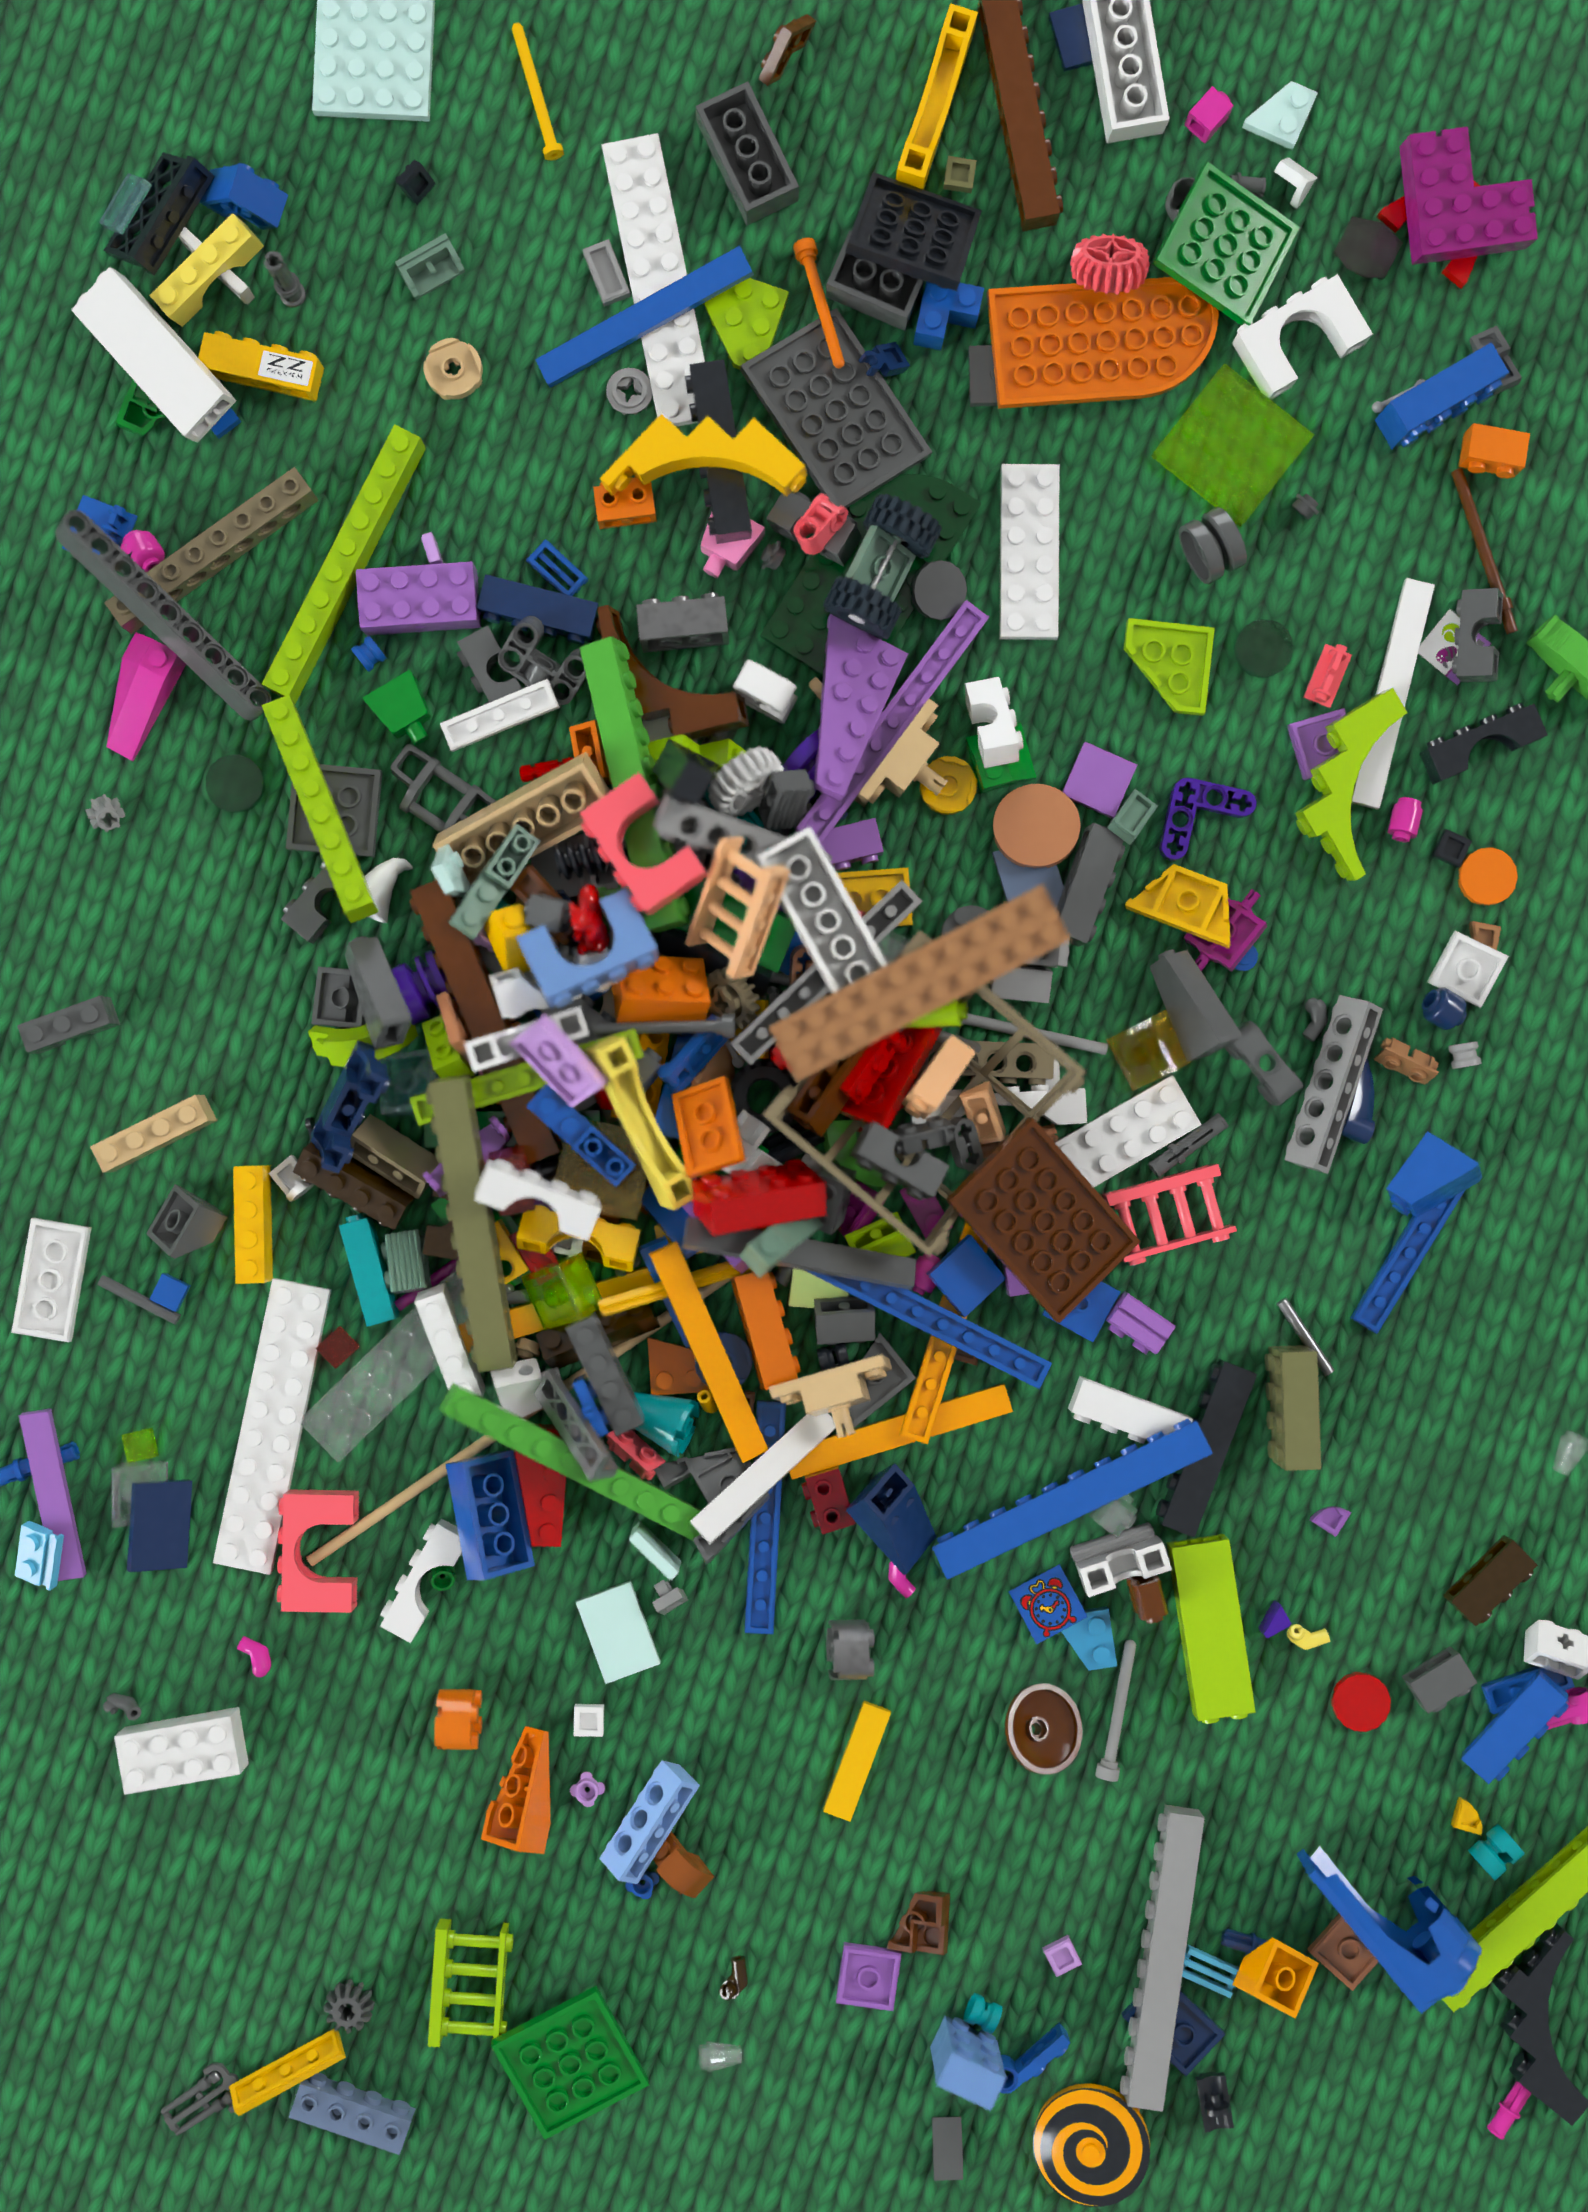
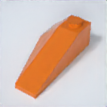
(522, 1809)

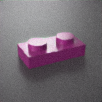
(925, 1211)

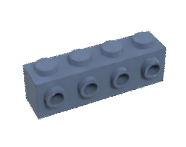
(353, 2112)

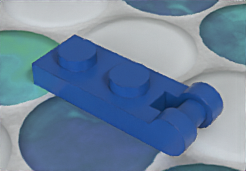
(691, 1059)

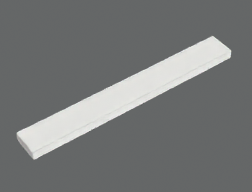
(1395, 674)

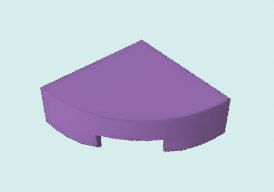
(1331, 1519)

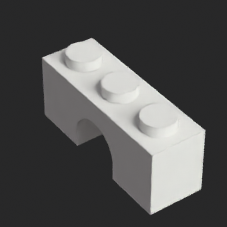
(989, 703)
(1140, 1559)

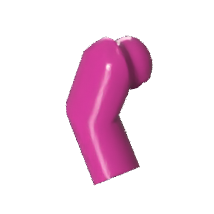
(900, 1581)
(259, 1656)

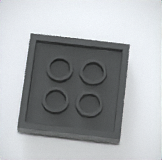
(357, 800)

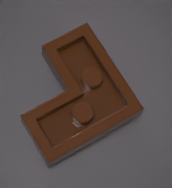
(787, 40)

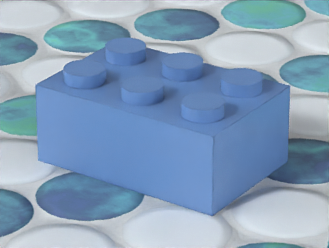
(967, 2062)

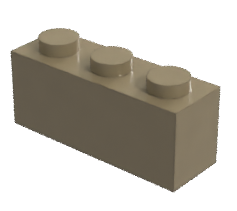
(393, 1155)

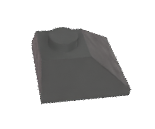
(185, 1223)

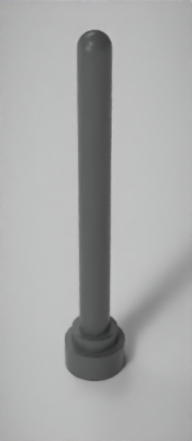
(722, 1025)

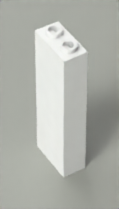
(153, 354)

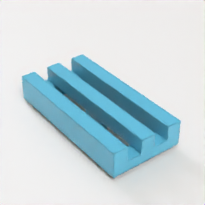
(1201, 1980)

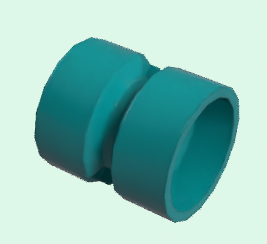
(1496, 1851)

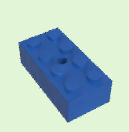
(1442, 396)
(490, 1515)

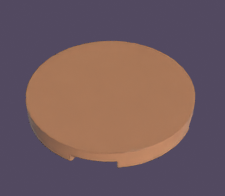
(1036, 826)

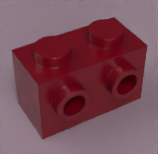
(829, 1500)

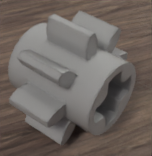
(105, 813)

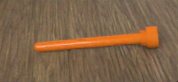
(806, 252)

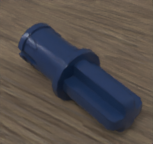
(1241, 1941)

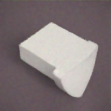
(1298, 177)
(288, 1181)

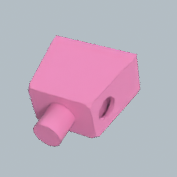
(731, 553)

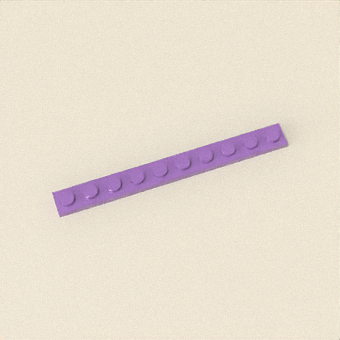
(899, 714)

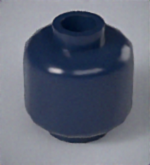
(1444, 1008)

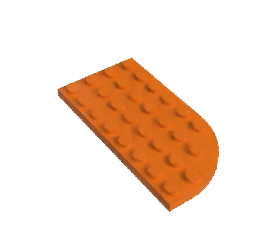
(1097, 346)

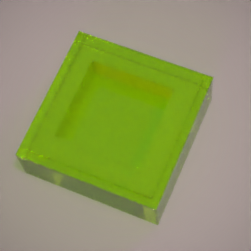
(140, 1445)

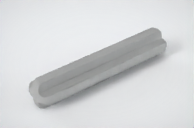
(1110, 1543)

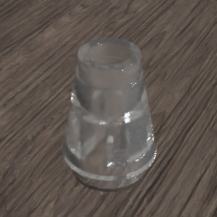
(1569, 1452)
(717, 2056)

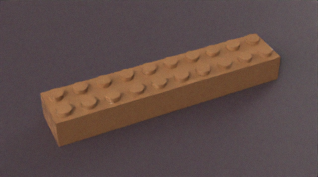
(919, 982)

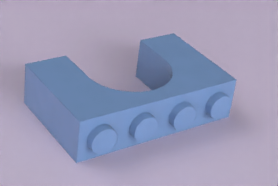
(564, 981)

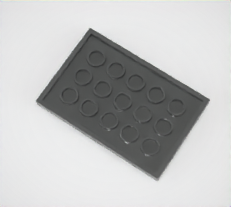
(835, 419)

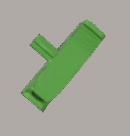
(1565, 653)

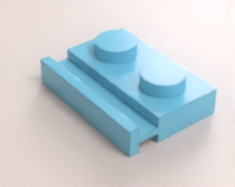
(39, 1555)

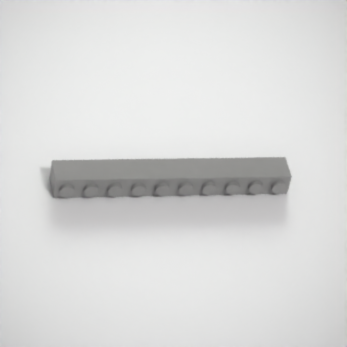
(1162, 1957)

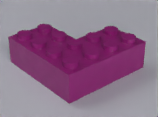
(1452, 216)

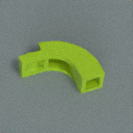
(339, 1043)

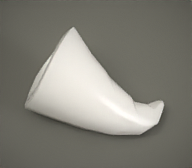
(381, 883)

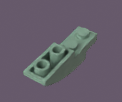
(494, 881)

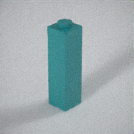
(368, 1269)

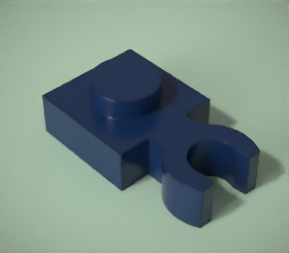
(886, 358)

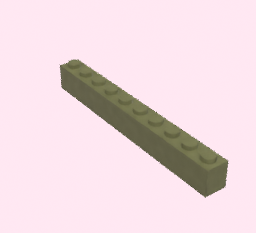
(472, 1222)

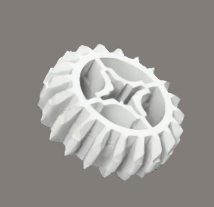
(743, 781)

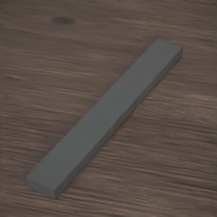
(811, 1256)

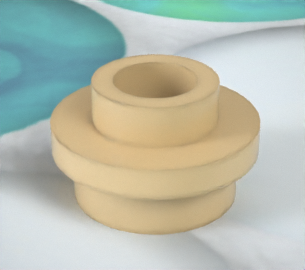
(527, 1348)

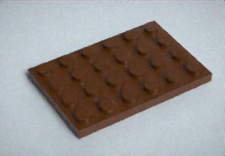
(1043, 1219)

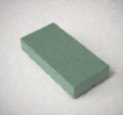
(1132, 816)

